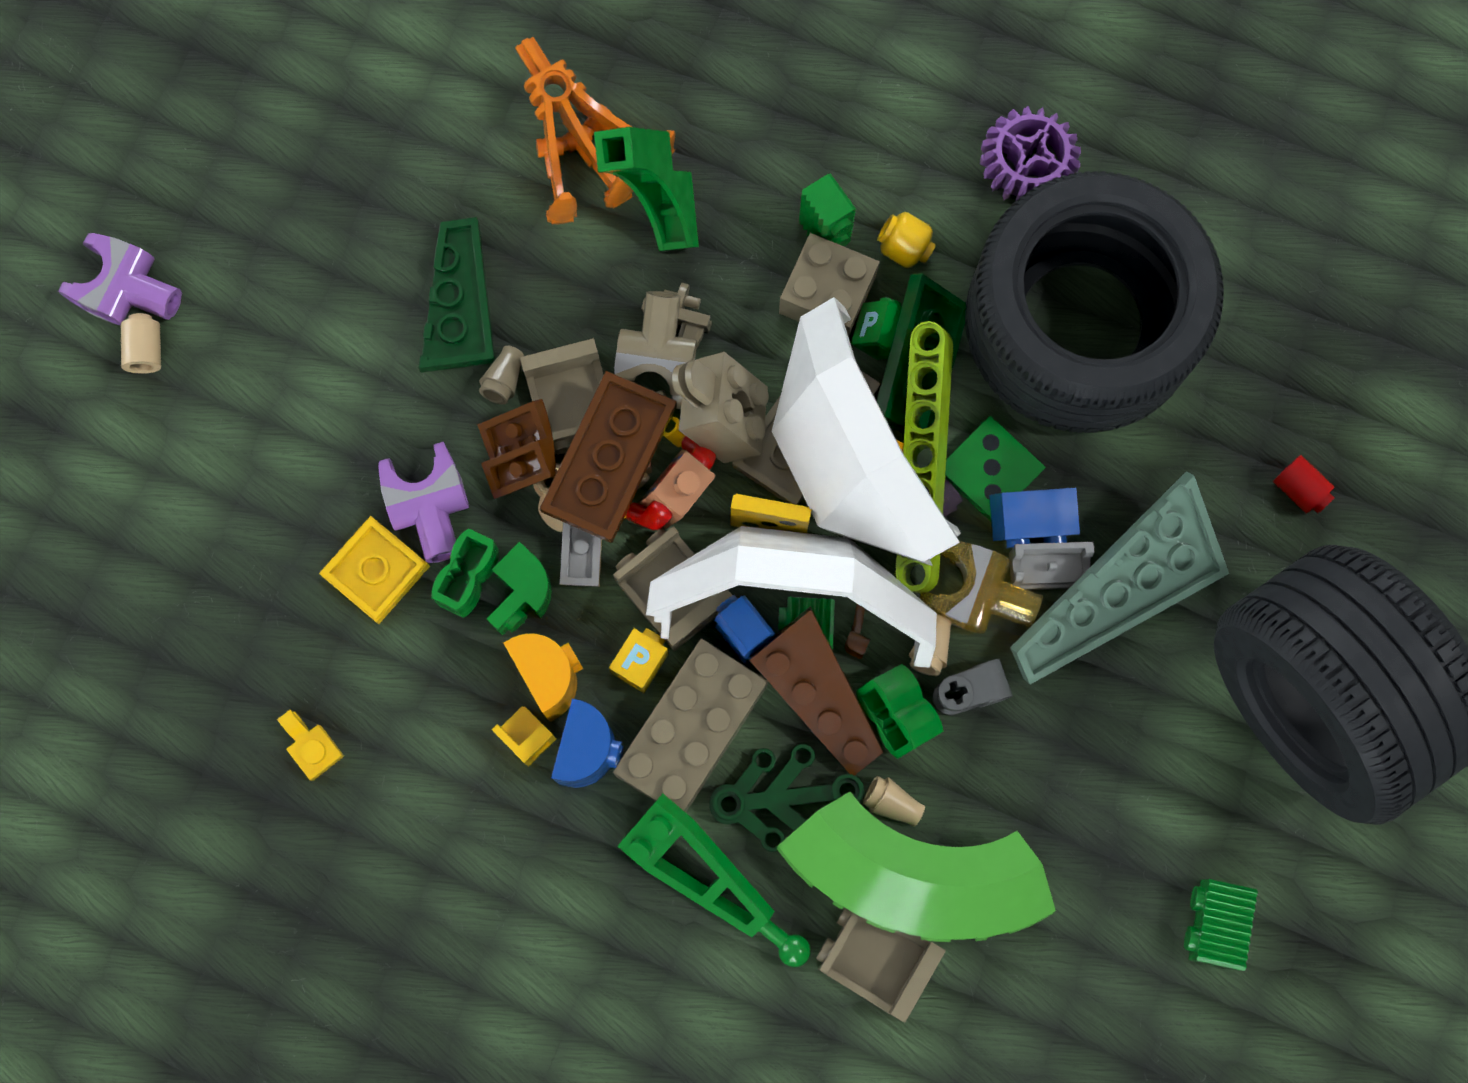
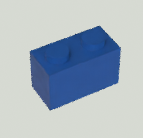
(1034, 514)

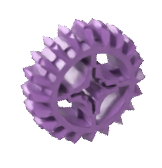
(1009, 138)

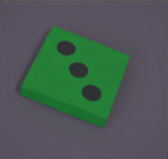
(991, 464)

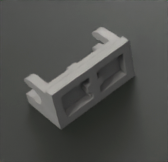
(1049, 564)

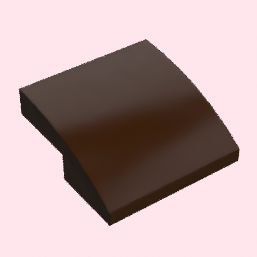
(518, 448)

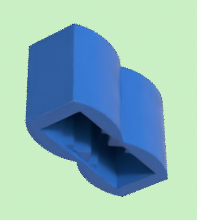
(742, 627)

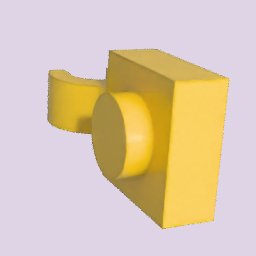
(312, 748)

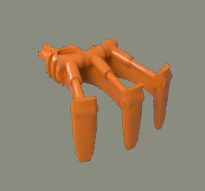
(579, 136)

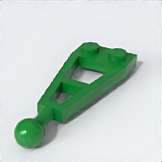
(658, 832)

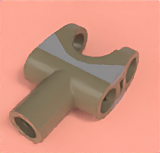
(657, 346)

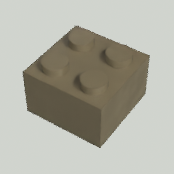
(828, 272)

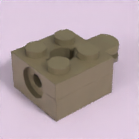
(721, 406)

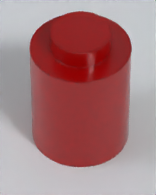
(1305, 485)

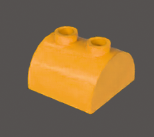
(546, 671)

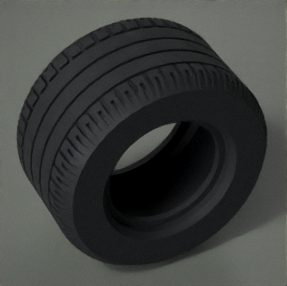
(1138, 239)
(1349, 682)

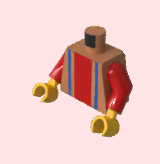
(677, 486)

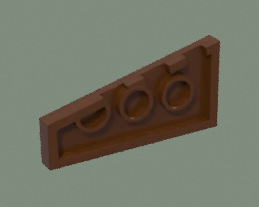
(813, 684)

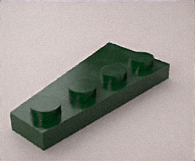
(459, 313)

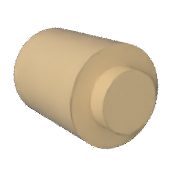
(140, 344)

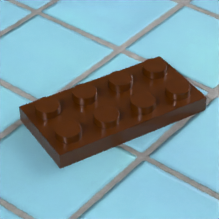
(608, 457)

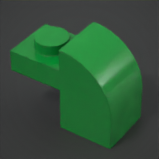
(529, 589)

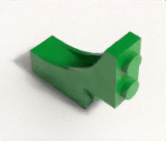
(645, 164)

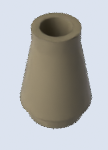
(501, 378)

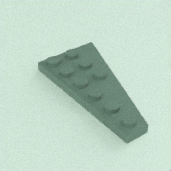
(1144, 572)

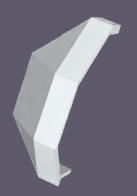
(846, 451)
(795, 564)

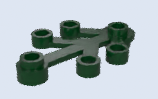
(776, 797)

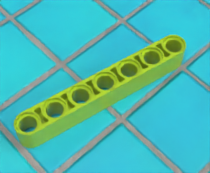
(933, 437)

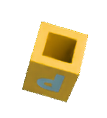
(639, 659)

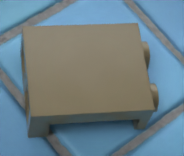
(566, 383)
(637, 571)
(880, 964)

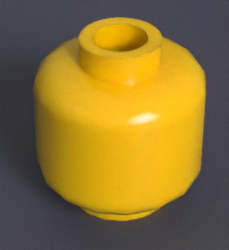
(906, 239)

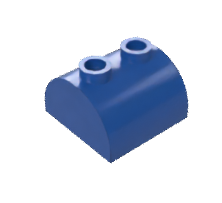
(585, 747)

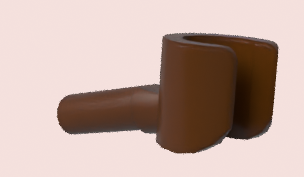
(857, 643)

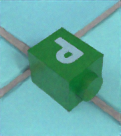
(877, 327)

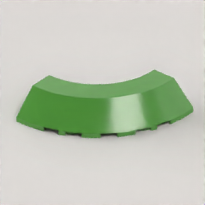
(918, 884)

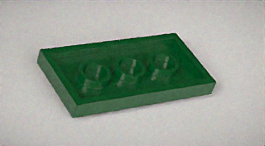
(922, 303)

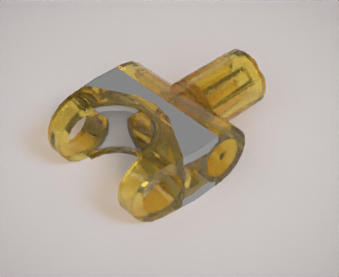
(983, 591)

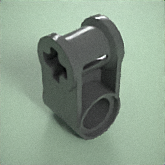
(978, 688)

